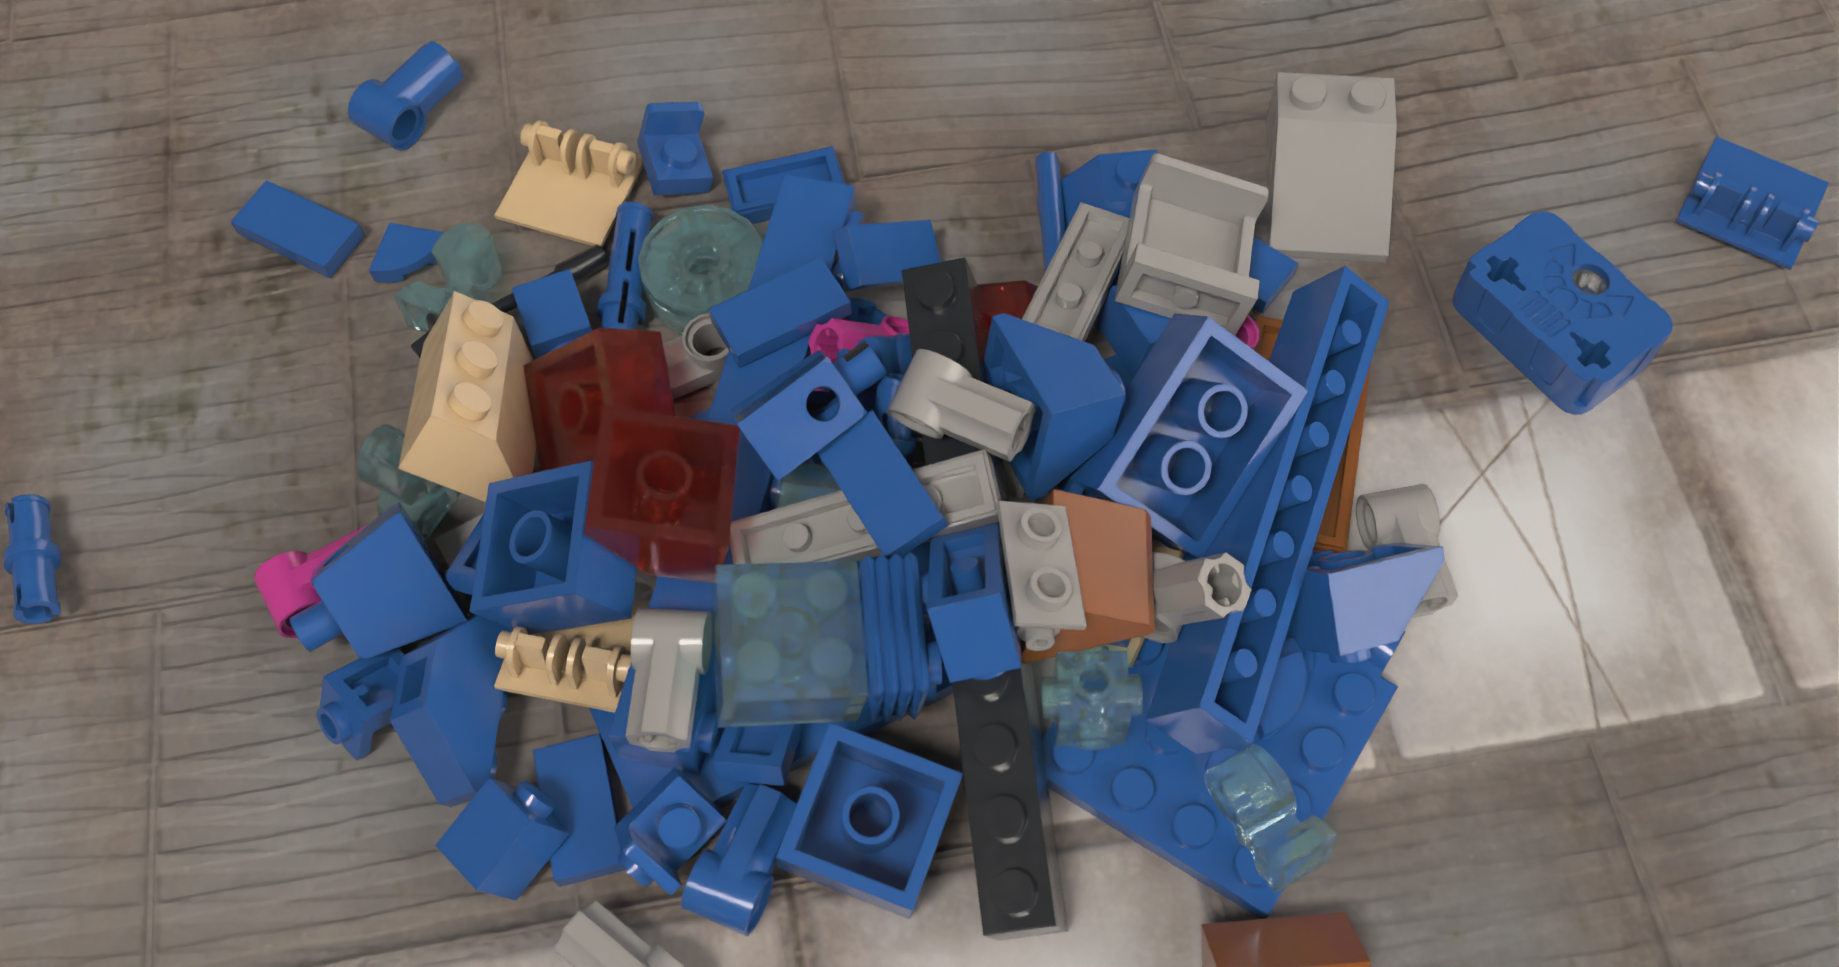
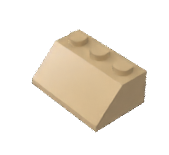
(470, 401)

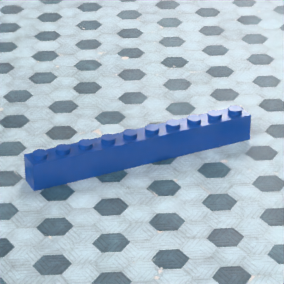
(797, 233)

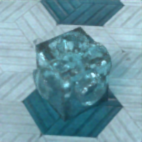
(1087, 718)

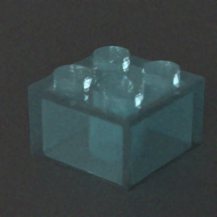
(788, 643)

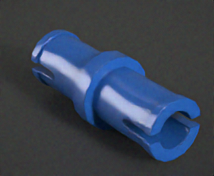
(32, 559)

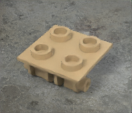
(569, 184)
(568, 665)

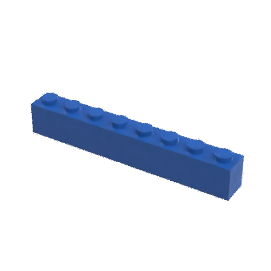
(1225, 666)

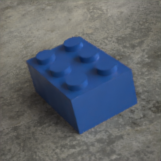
(1192, 432)

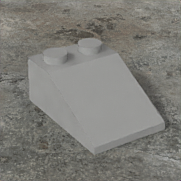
(1331, 166)

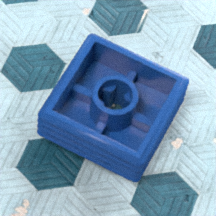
(894, 621)

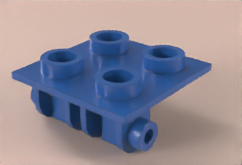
(1753, 202)

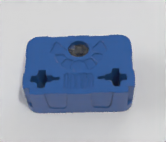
(1560, 312)

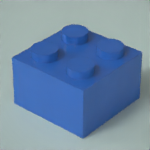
(538, 562)
(868, 820)

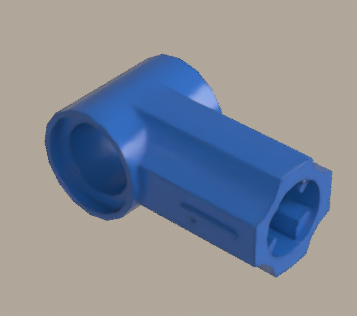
(398, 106)
(735, 877)

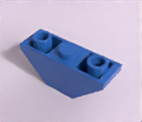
(451, 709)

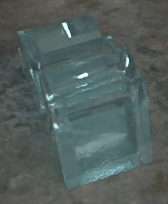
(468, 266)
(422, 499)
(1262, 807)

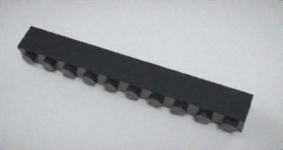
(996, 716)

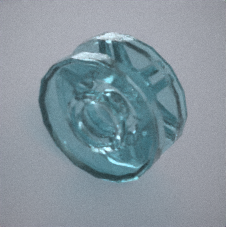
(692, 243)

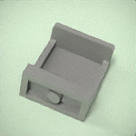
(1191, 243)

